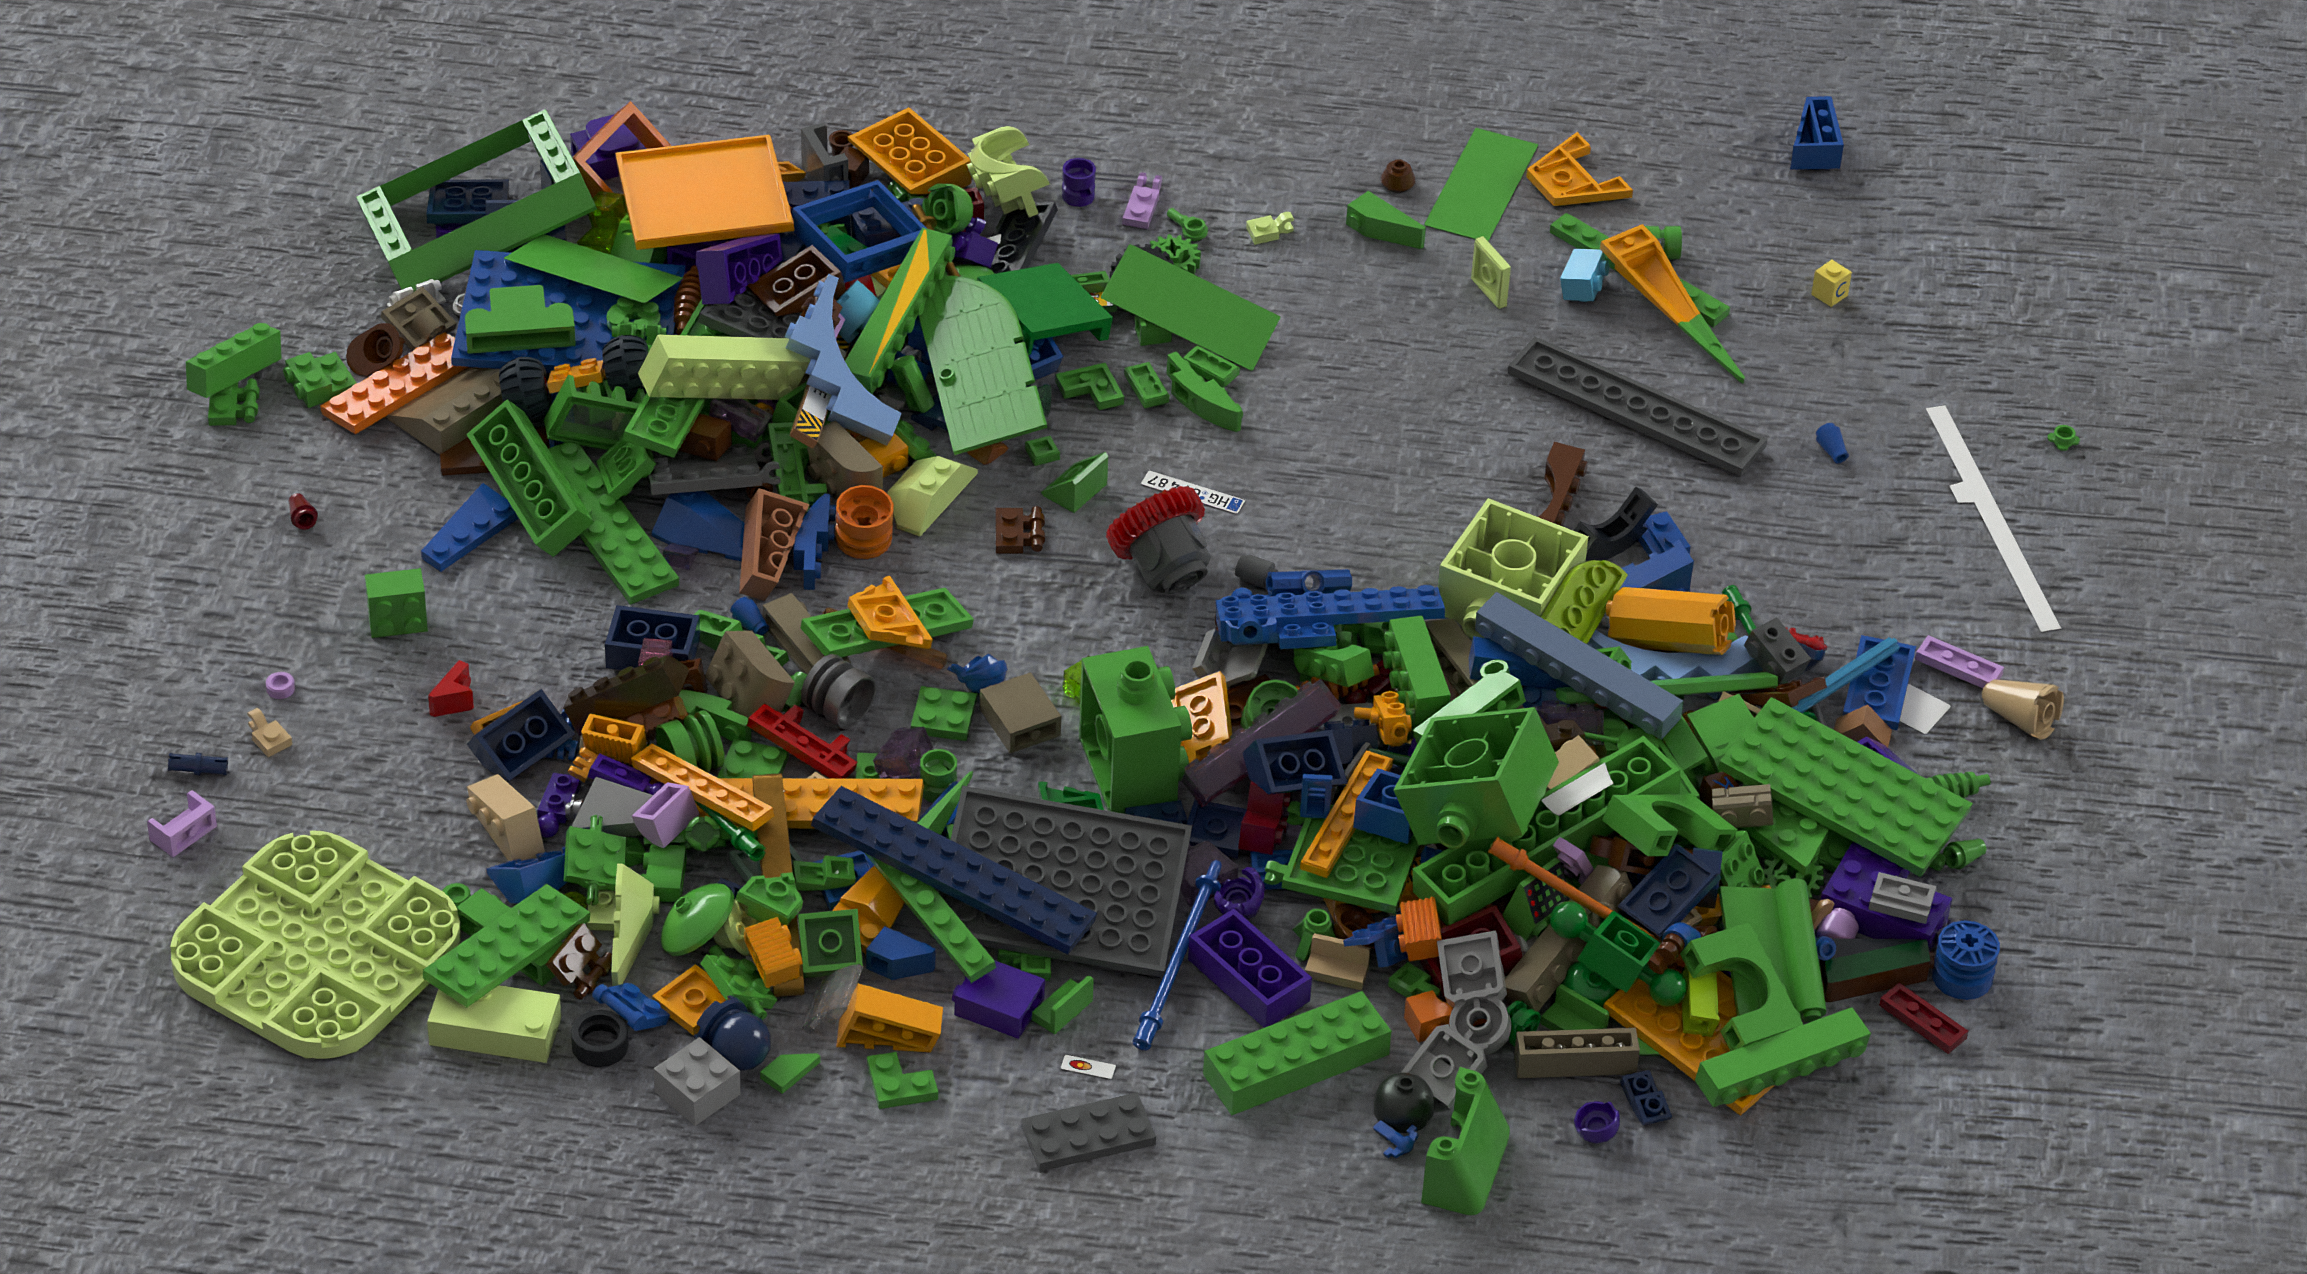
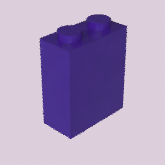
(1000, 999)

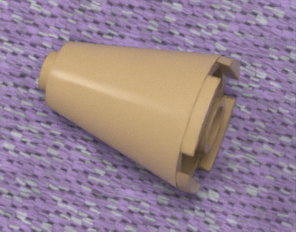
(2025, 704)

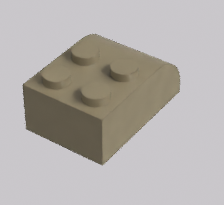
(842, 462)
(748, 674)

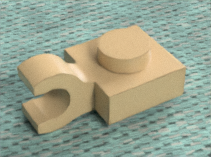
(268, 737)

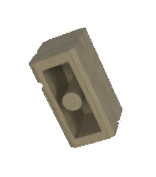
(1744, 805)

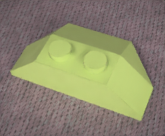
(927, 491)

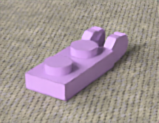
(1142, 203)
(1574, 860)

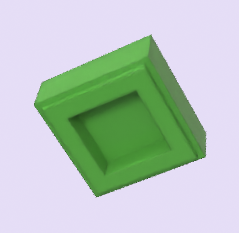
(1042, 450)

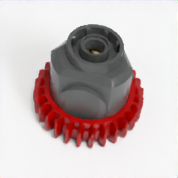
(1164, 539)

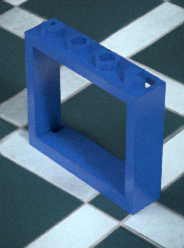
(849, 202)

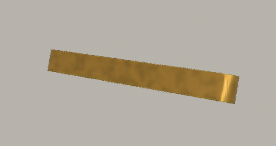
(777, 859)

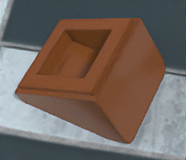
(988, 453)

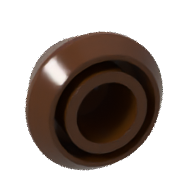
(1398, 176)

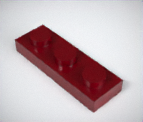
(1923, 1018)

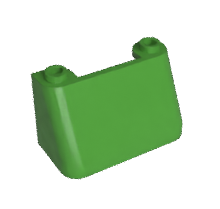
(1464, 1169)

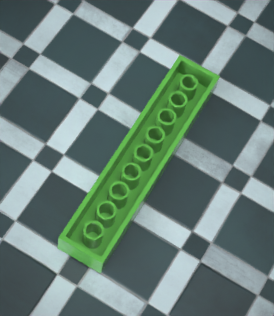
(1472, 878)

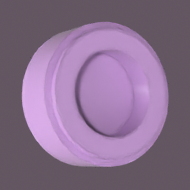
(280, 685)

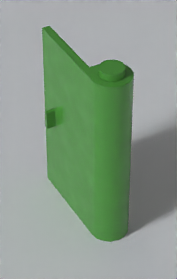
(1787, 935)

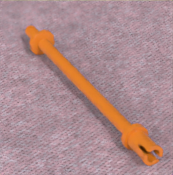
(1519, 860)

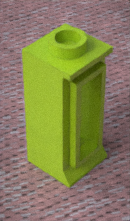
(1700, 1004)

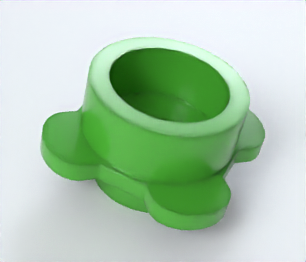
(2063, 437)

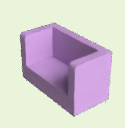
(184, 828)

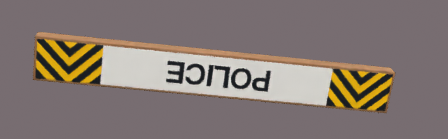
(813, 409)

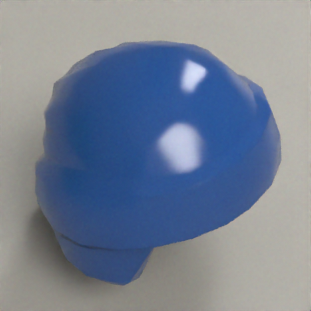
(980, 672)

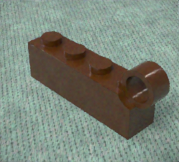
(1625, 855)

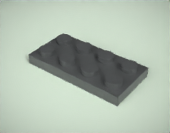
(1088, 1131)

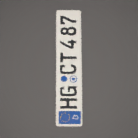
(1206, 495)

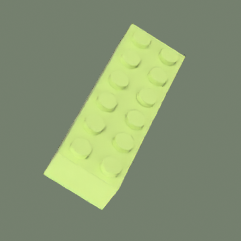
(721, 367)

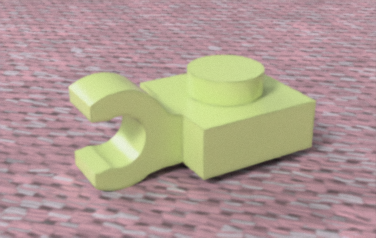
(1266, 229)

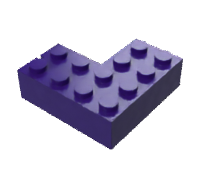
(1853, 888)

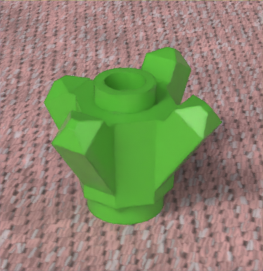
(1316, 922)

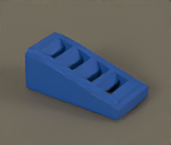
(1315, 796)

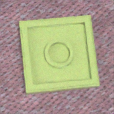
(1490, 272)

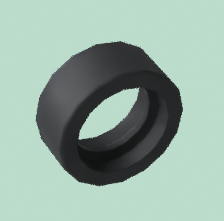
(599, 1055)

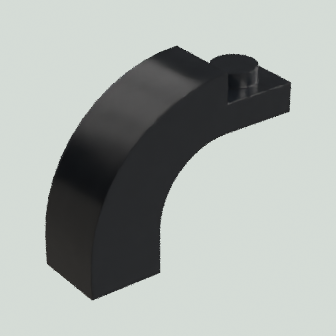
(1621, 529)

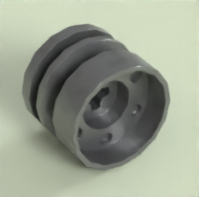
(838, 691)

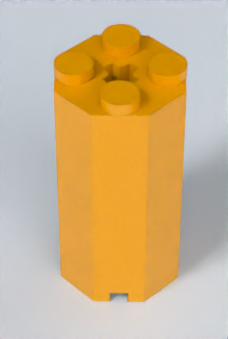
(1671, 620)

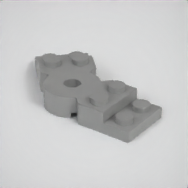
(1475, 990)

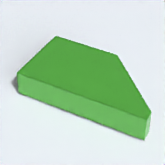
(788, 1070)

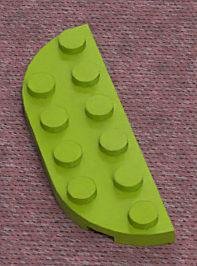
(1583, 598)

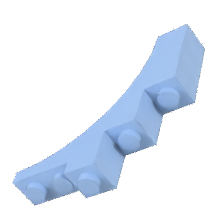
(850, 402)
(1663, 666)

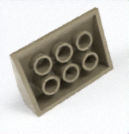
(451, 408)

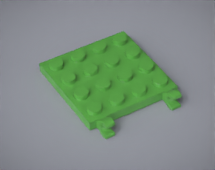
(1367, 874)

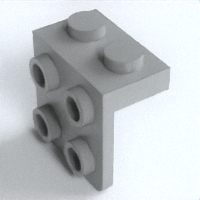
(1235, 663)

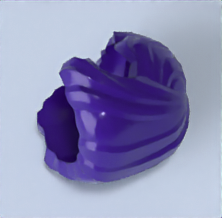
(1241, 894)

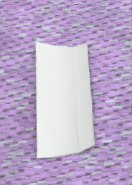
(1578, 790)

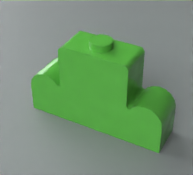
(519, 322)

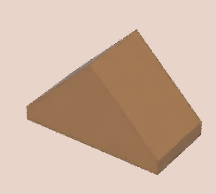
(1863, 723)

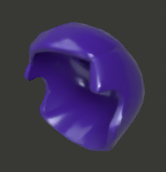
(1597, 1122)

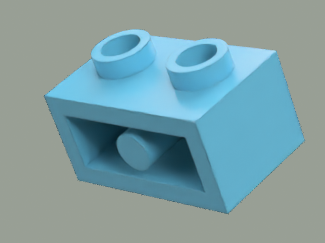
(1584, 274)

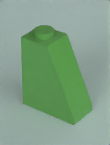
(1688, 753)

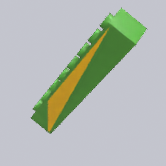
(900, 307)

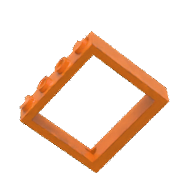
(636, 123)

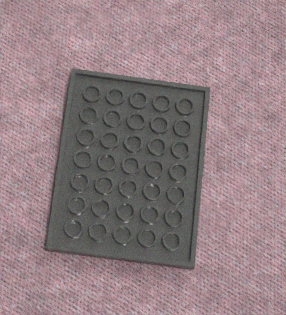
(1101, 859)

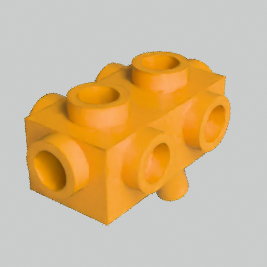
(1389, 717)

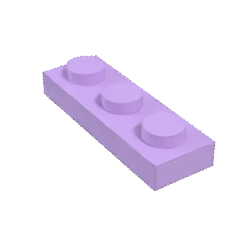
(1958, 662)

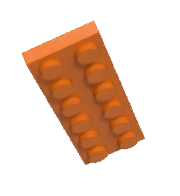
(393, 385)

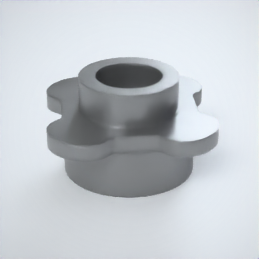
(573, 808)

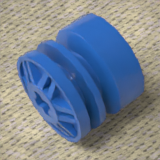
(1965, 960)

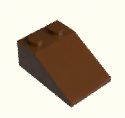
(794, 281)

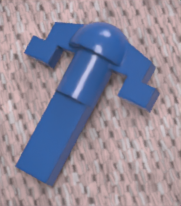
(1403, 1144)

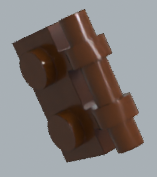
(1010, 528)
(573, 956)

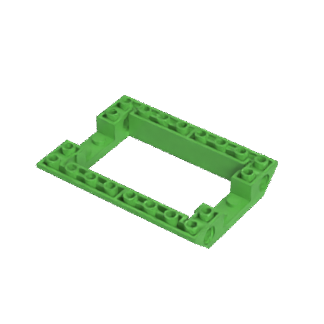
(495, 232)

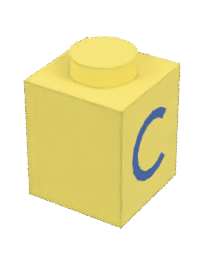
(1831, 283)

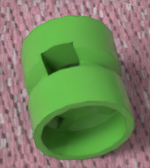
(1670, 240)
(938, 771)

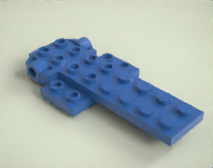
(1310, 617)

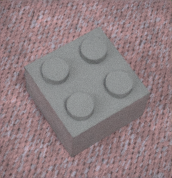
(697, 1081)

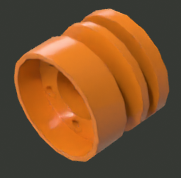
(864, 522)

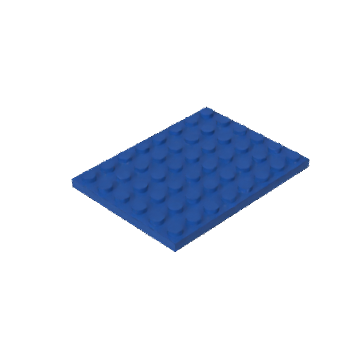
(588, 306)

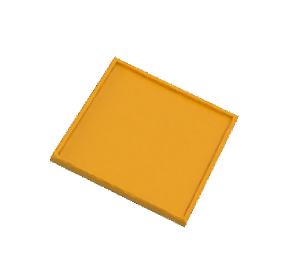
(704, 192)

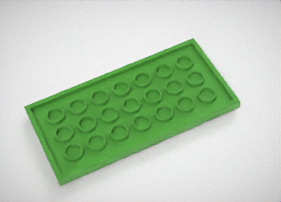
(1846, 786)

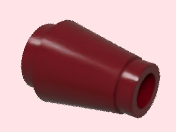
(302, 512)

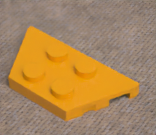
(888, 616)

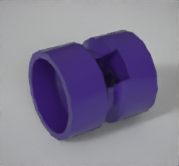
(1078, 182)

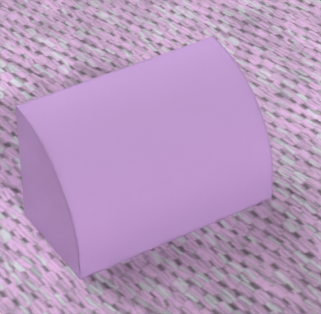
(666, 814)

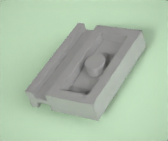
(1902, 897)

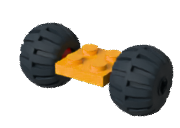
(528, 387)

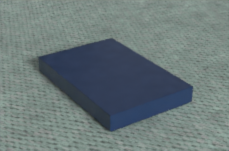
(1669, 891)

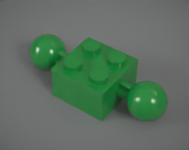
(1618, 952)

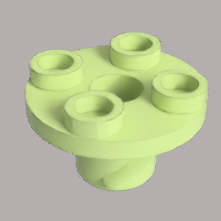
(732, 932)

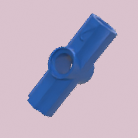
(1294, 581)

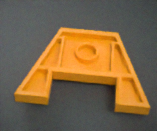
(1567, 182)

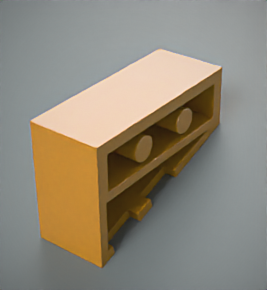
(890, 1020)

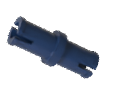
(198, 764)

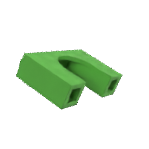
(1656, 819)
(1741, 952)

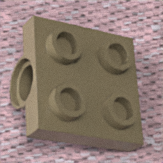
(418, 318)

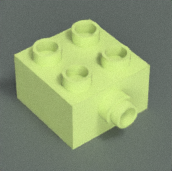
(1507, 555)

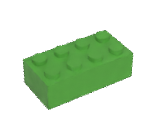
(1415, 669)

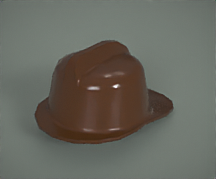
(374, 349)
(1349, 919)

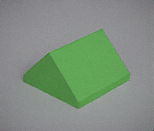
(1079, 482)

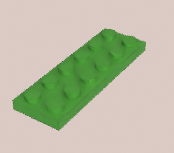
(842, 635)
(506, 945)

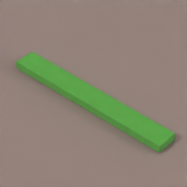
(1692, 685)

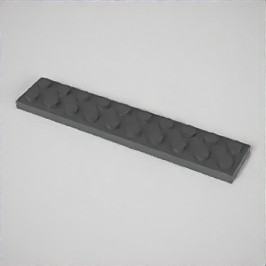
(1637, 406)

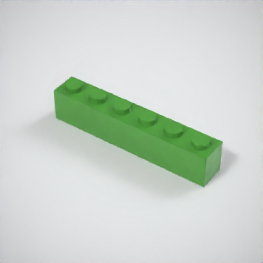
(1782, 1057)

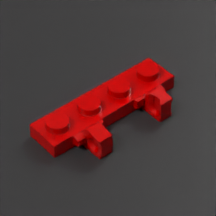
(789, 735)

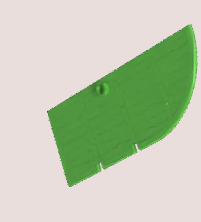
(978, 364)

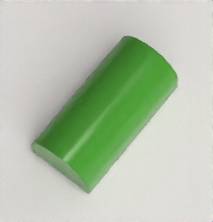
(912, 382)

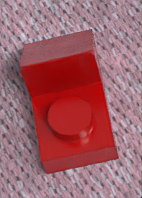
(452, 692)

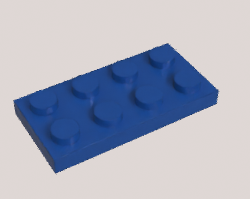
(1882, 685)

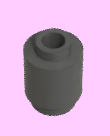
(1254, 570)

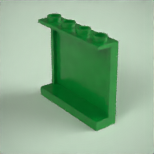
(1050, 303)

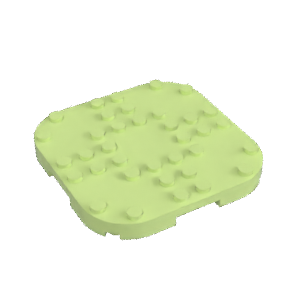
(314, 945)

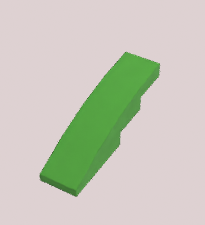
(714, 626)

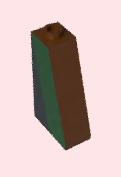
(1874, 966)

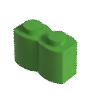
(666, 870)

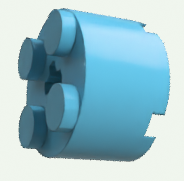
(857, 309)

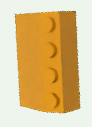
(913, 153)

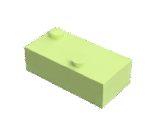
(500, 1023)

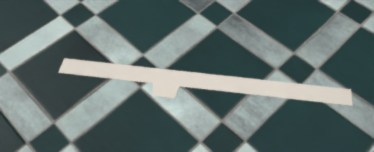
(1975, 490)

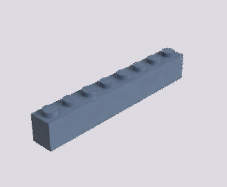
(1579, 665)

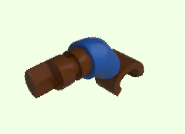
(1674, 942)

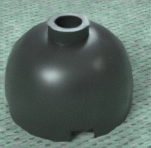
(1404, 1101)

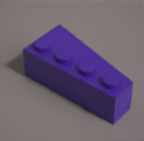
(735, 264)

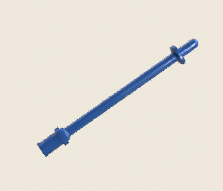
(1151, 1020)

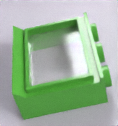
(588, 416)

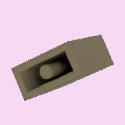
(1020, 712)

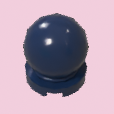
(735, 1033)

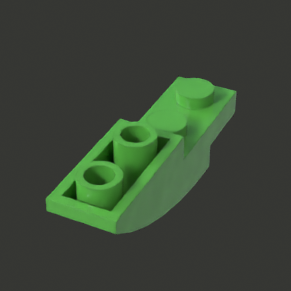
(1202, 397)
(728, 723)

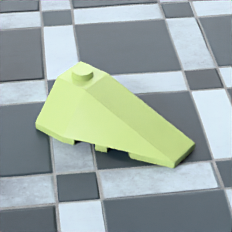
(631, 919)

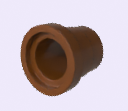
(839, 140)

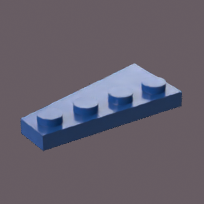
(473, 524)

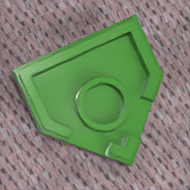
(771, 898)

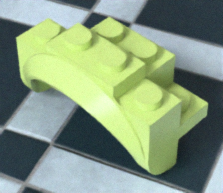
(1005, 181)

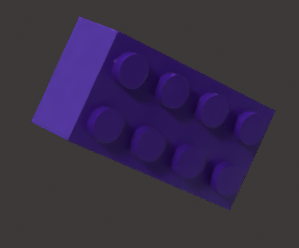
(1249, 968)

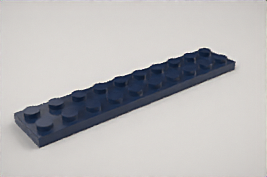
(954, 869)

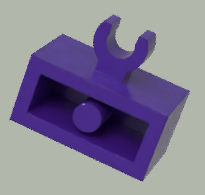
(973, 248)

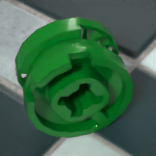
(1522, 1019)

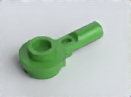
(1192, 227)

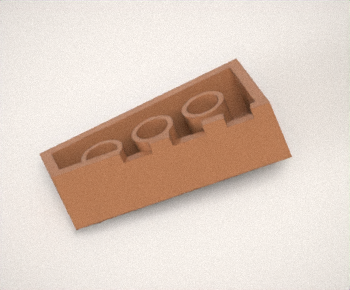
(767, 540)

